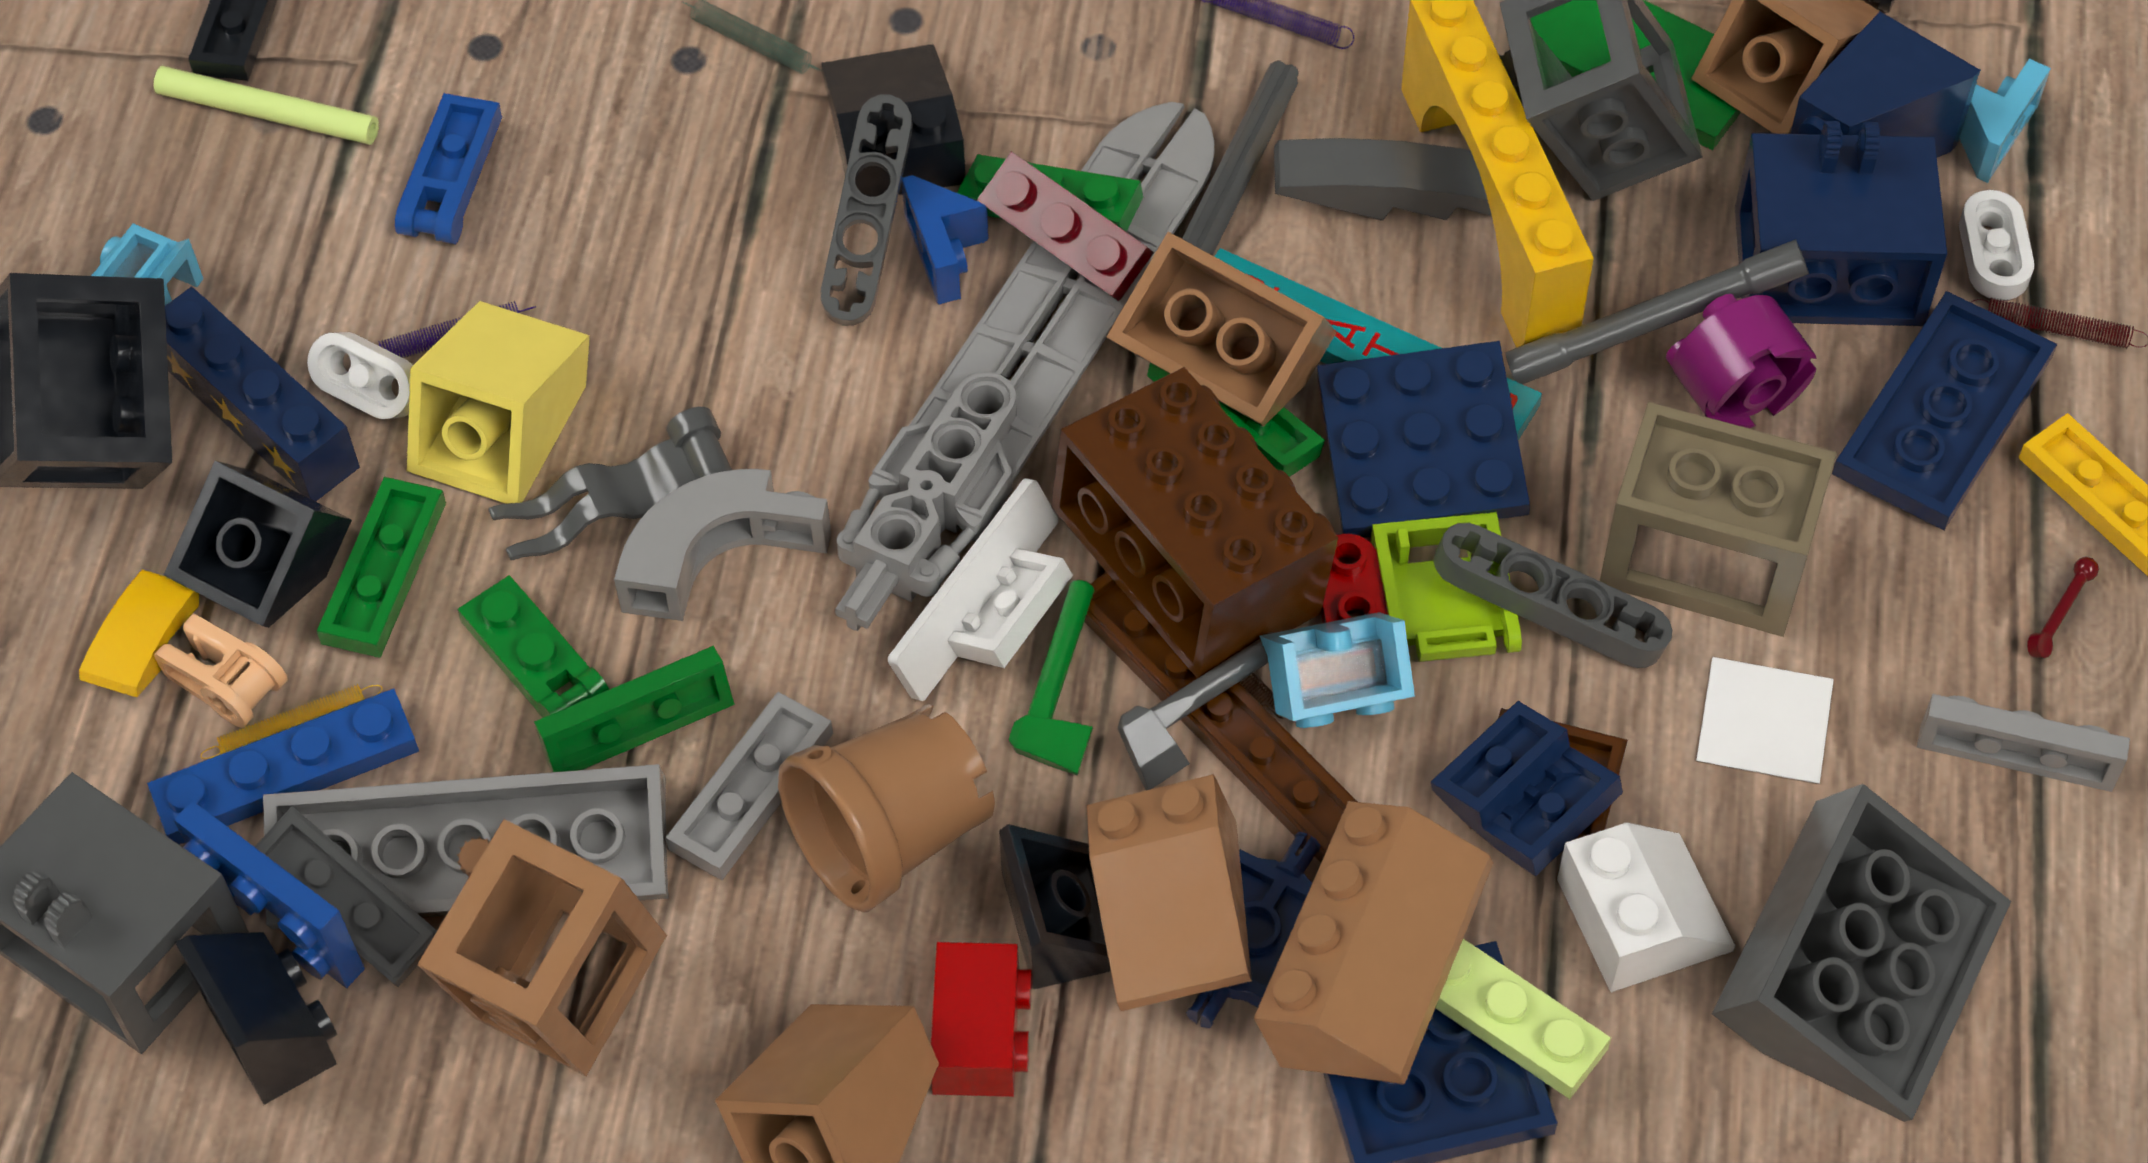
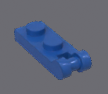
(448, 167)

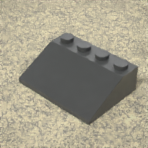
(1863, 953)

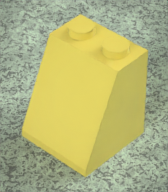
(493, 401)

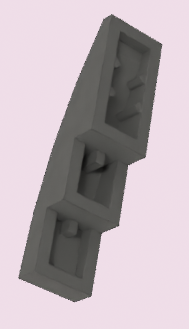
(1377, 175)

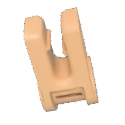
(236, 681)

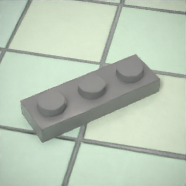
(2023, 742)
(745, 787)

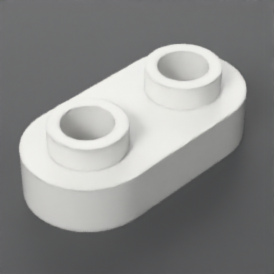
(1999, 250)
(369, 377)

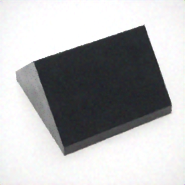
(1053, 905)

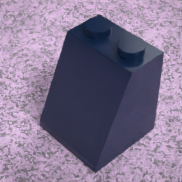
(1892, 80)

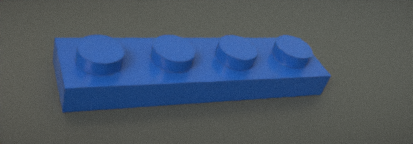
(289, 761)

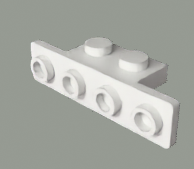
(988, 598)

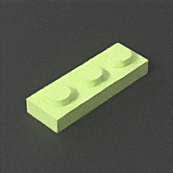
(1521, 1021)

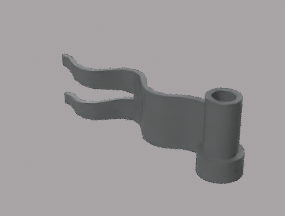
(625, 488)

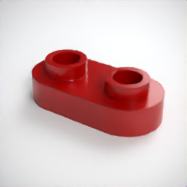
(1356, 584)

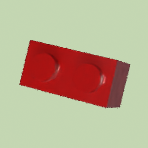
(977, 1019)

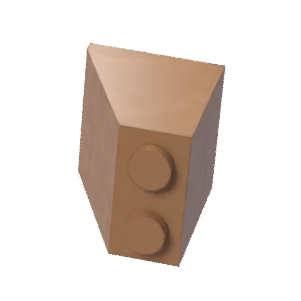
(1775, 51)
(833, 1088)

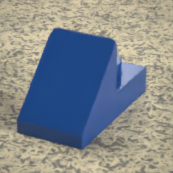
(941, 228)

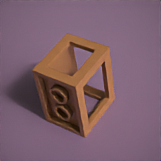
(503, 922)

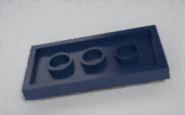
(1944, 410)

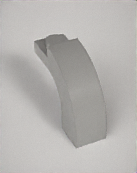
(701, 523)

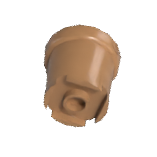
(883, 803)

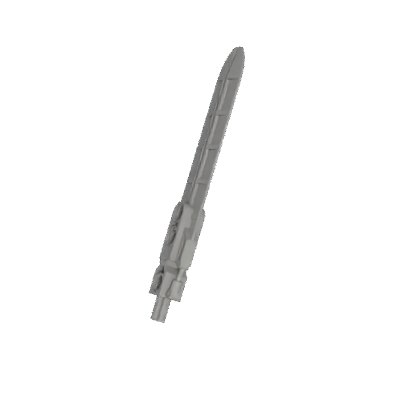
(980, 427)

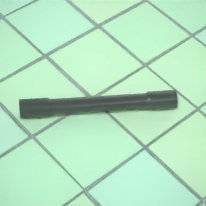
(1562, 349)

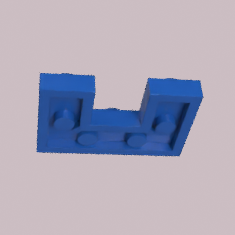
(260, 883)

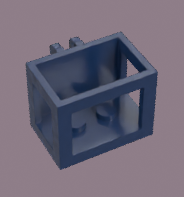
(1862, 219)

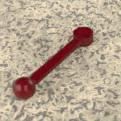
(2041, 644)

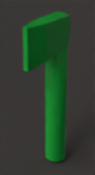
(1037, 734)

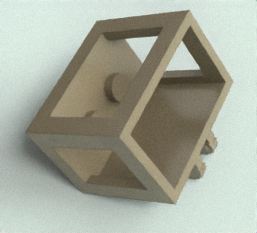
(1725, 491)

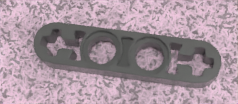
(873, 211)
(1548, 604)

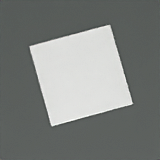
(1765, 720)

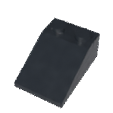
(920, 82)

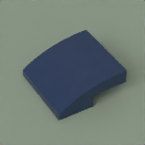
(1526, 787)

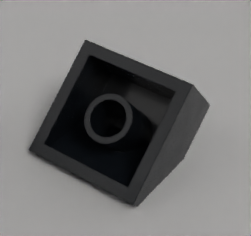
(255, 544)
(260, 1009)

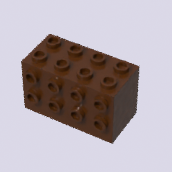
(1192, 520)

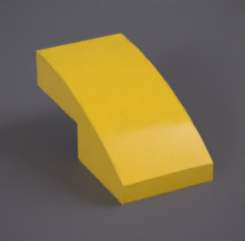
(134, 631)

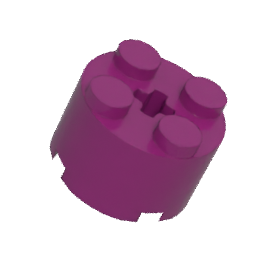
(1743, 360)

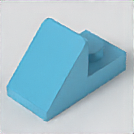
(1999, 117)

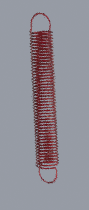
(2054, 331)

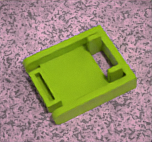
(1436, 614)

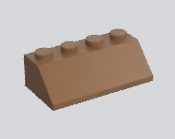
(1372, 945)

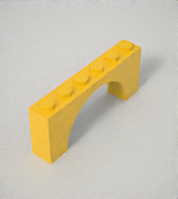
(1460, 80)

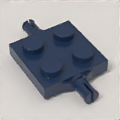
(1272, 904)

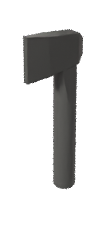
(1144, 729)

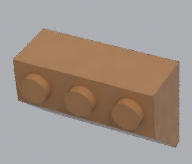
(1223, 329)

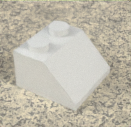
(1640, 903)

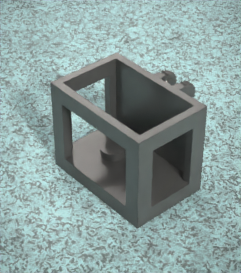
(1614, 119)
(99, 902)

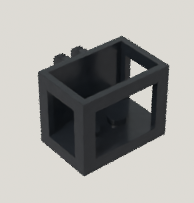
(83, 381)

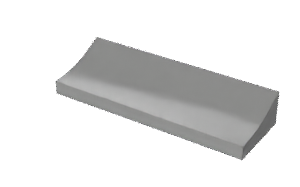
(415, 830)

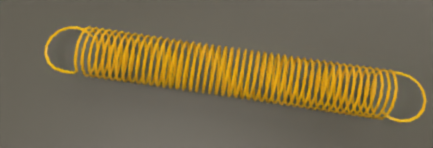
(252, 733)

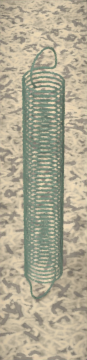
(744, 43)

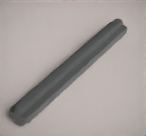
(1242, 156)

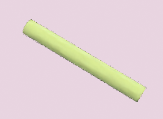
(266, 105)

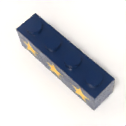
(256, 397)

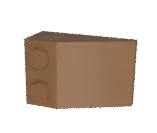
(1169, 891)

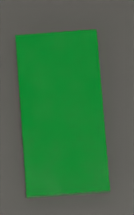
(1579, 43)

